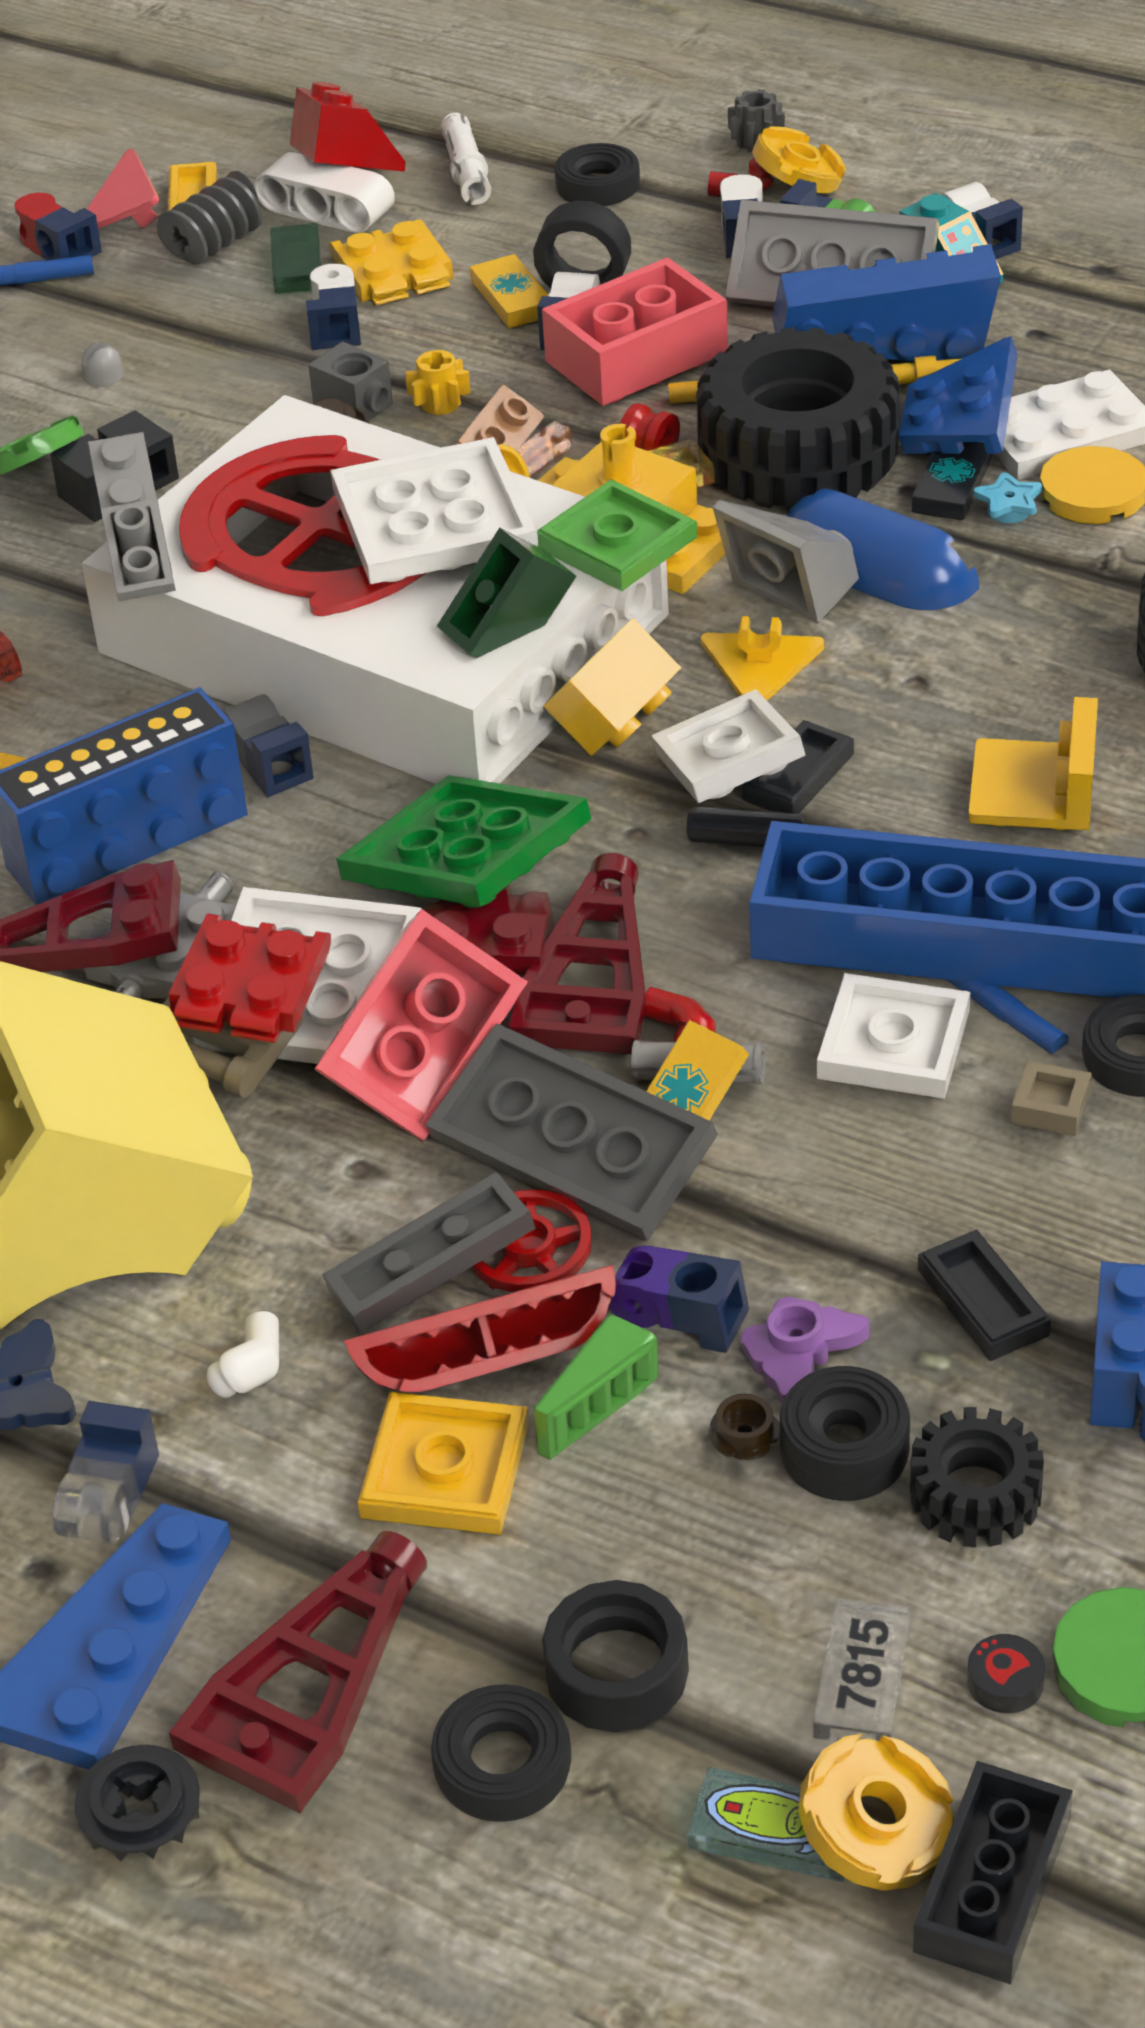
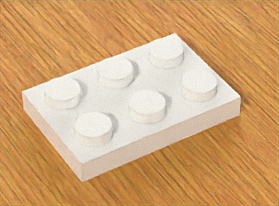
(1068, 416)

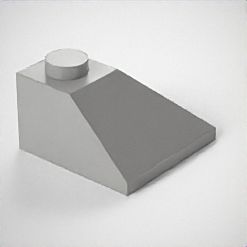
(786, 558)

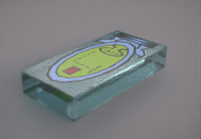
(754, 1823)

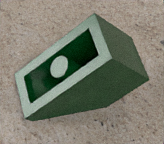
(505, 595)

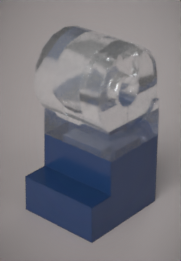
(106, 1473)

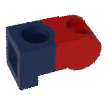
(54, 230)

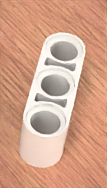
(324, 193)

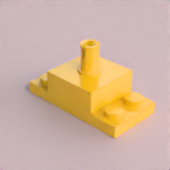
(656, 478)

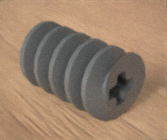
(211, 218)

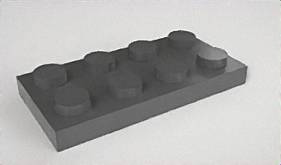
(572, 1131)

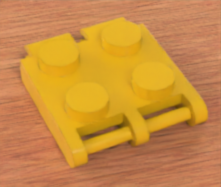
(394, 262)

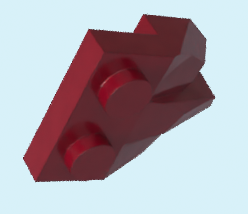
(507, 928)

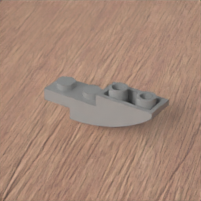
(131, 517)

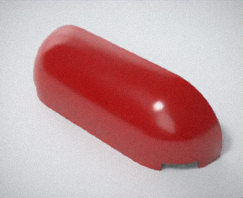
(486, 1334)

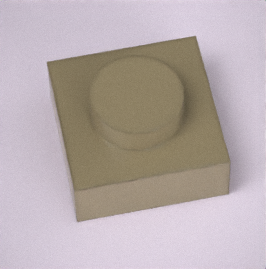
(1051, 1098)

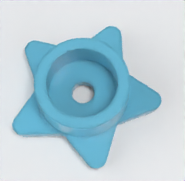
(1009, 499)

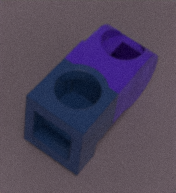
(682, 1294)

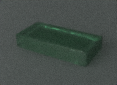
(294, 256)

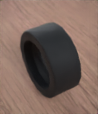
(586, 218)
(622, 1703)

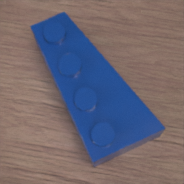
(898, 308)

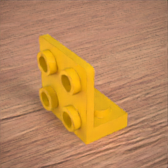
(1037, 780)

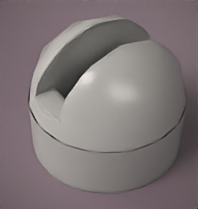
(101, 365)

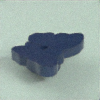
(27, 1382)

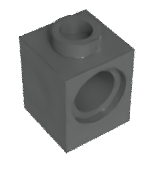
(353, 378)

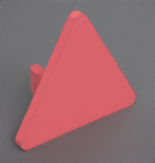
(125, 194)

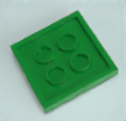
(464, 840)

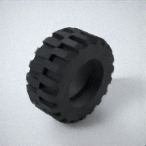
(798, 416)

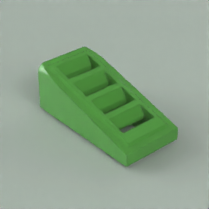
(597, 1382)

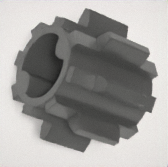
(752, 115)

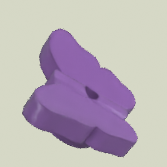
(798, 1337)

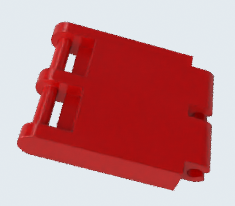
(247, 978)

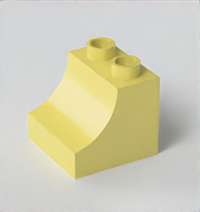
(103, 1141)

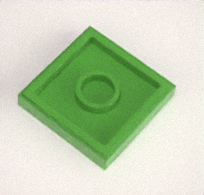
(616, 534)

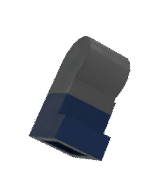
(270, 738)

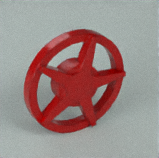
(539, 1245)

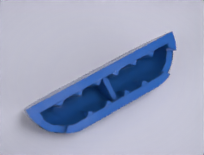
(893, 553)

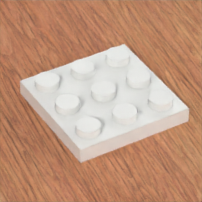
(430, 509)
(359, 942)

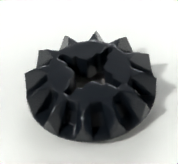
(137, 1773)

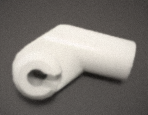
(250, 1362)

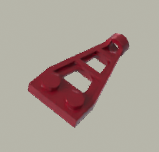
(142, 922)
(589, 1015)
(268, 1746)

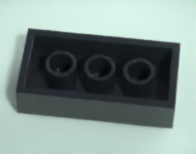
(992, 1872)

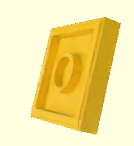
(444, 1463)

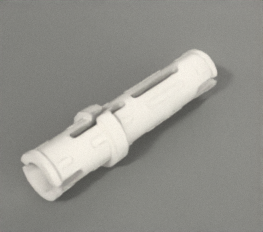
(467, 164)

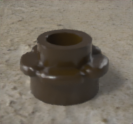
(749, 1415)

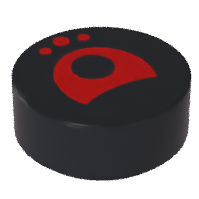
(1006, 1673)

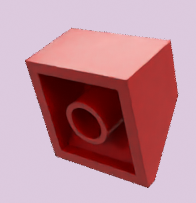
(340, 131)

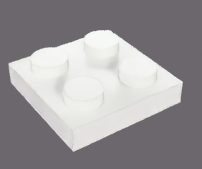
(728, 746)
(893, 1035)

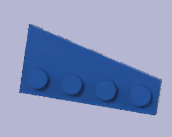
(97, 1655)

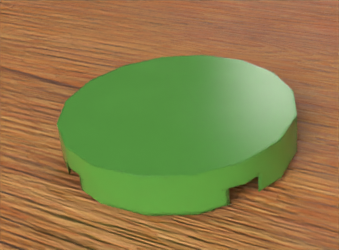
(39, 443)
(1103, 1655)

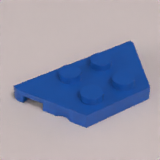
(961, 403)

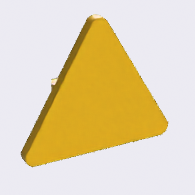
(760, 660)

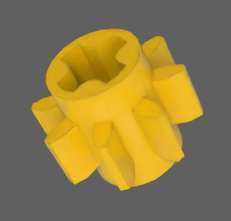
(437, 382)

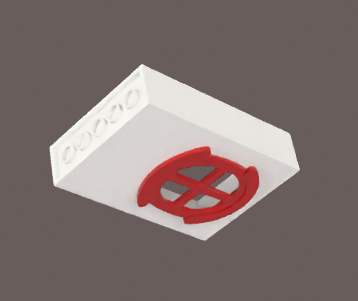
(330, 647)

